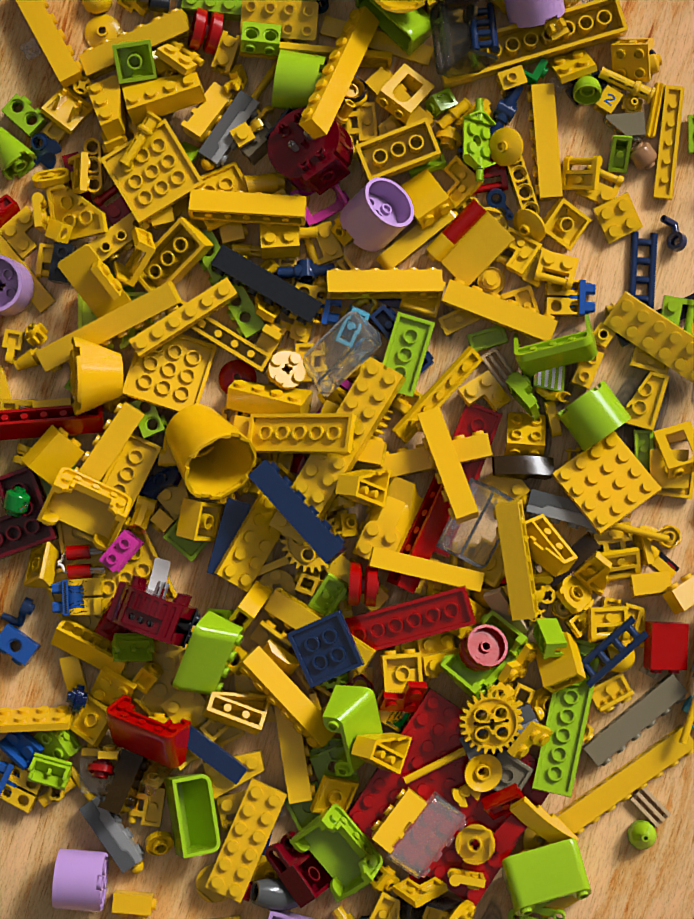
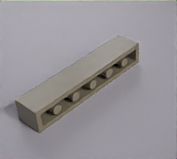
(634, 719)

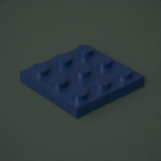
(325, 648)

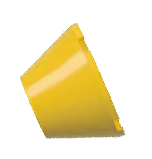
(94, 375)

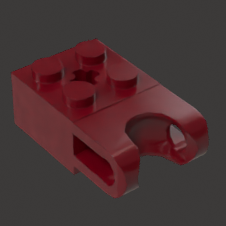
(298, 871)

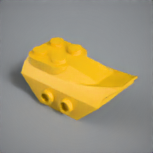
(389, 525)

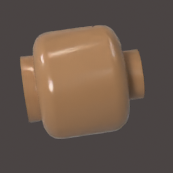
(643, 155)

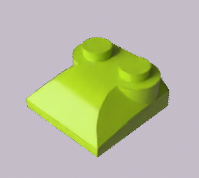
(134, 61)

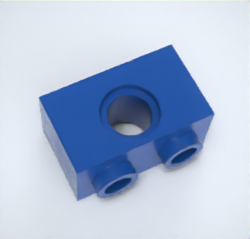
(28, 646)

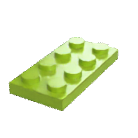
(408, 349)

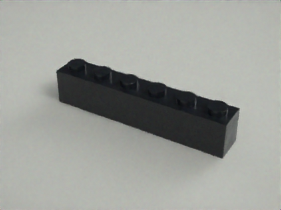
(266, 285)

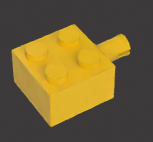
(283, 240)

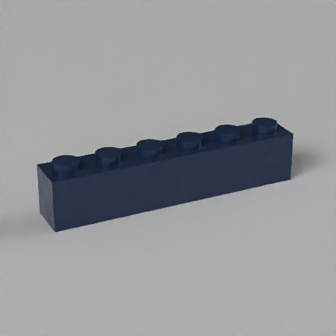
(297, 512)

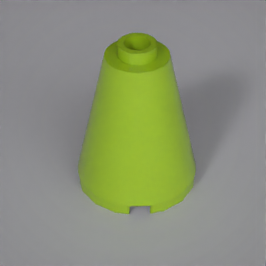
(14, 156)

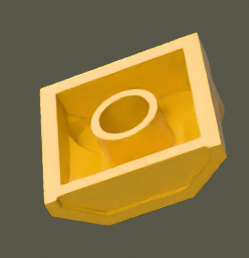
(565, 223)
(283, 659)

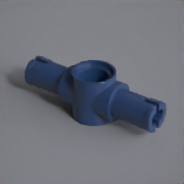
(506, 109)
(304, 271)

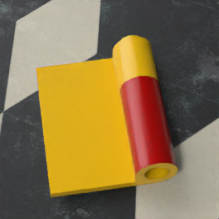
(470, 243)

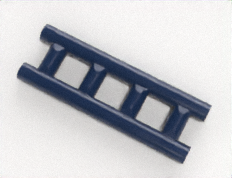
(491, 32)
(651, 261)
(623, 651)

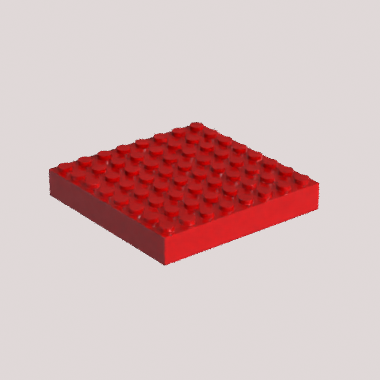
(435, 735)

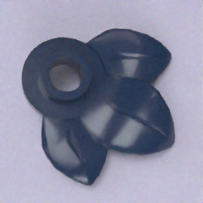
(46, 152)

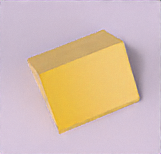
(41, 566)

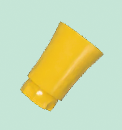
(265, 183)

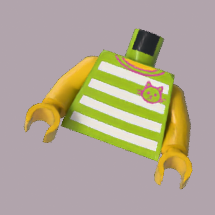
(550, 384)

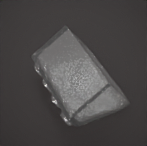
(340, 352)
(475, 539)
(427, 836)

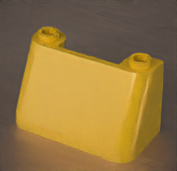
(86, 506)

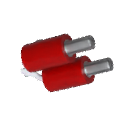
(80, 571)

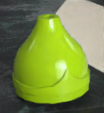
(587, 90)
(641, 834)

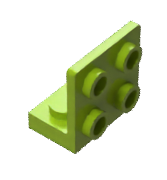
(58, 743)

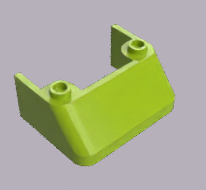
(556, 351)

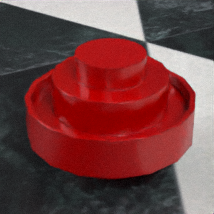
(101, 768)

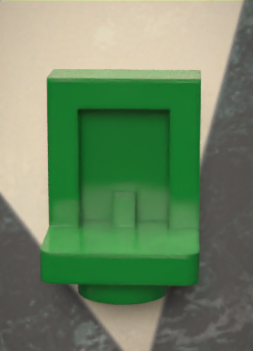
(539, 72)

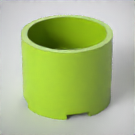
(295, 78)
(594, 416)

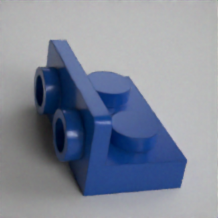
(20, 748)

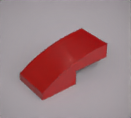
(507, 832)

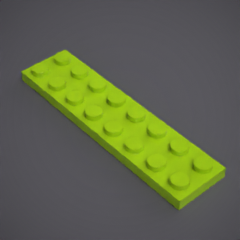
(568, 721)

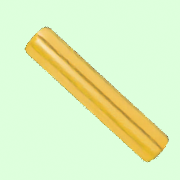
(654, 110)

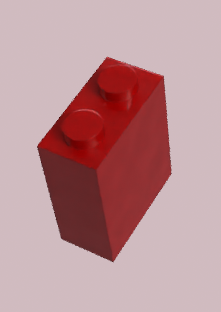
(666, 646)

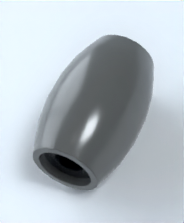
(271, 895)

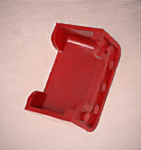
(145, 736)

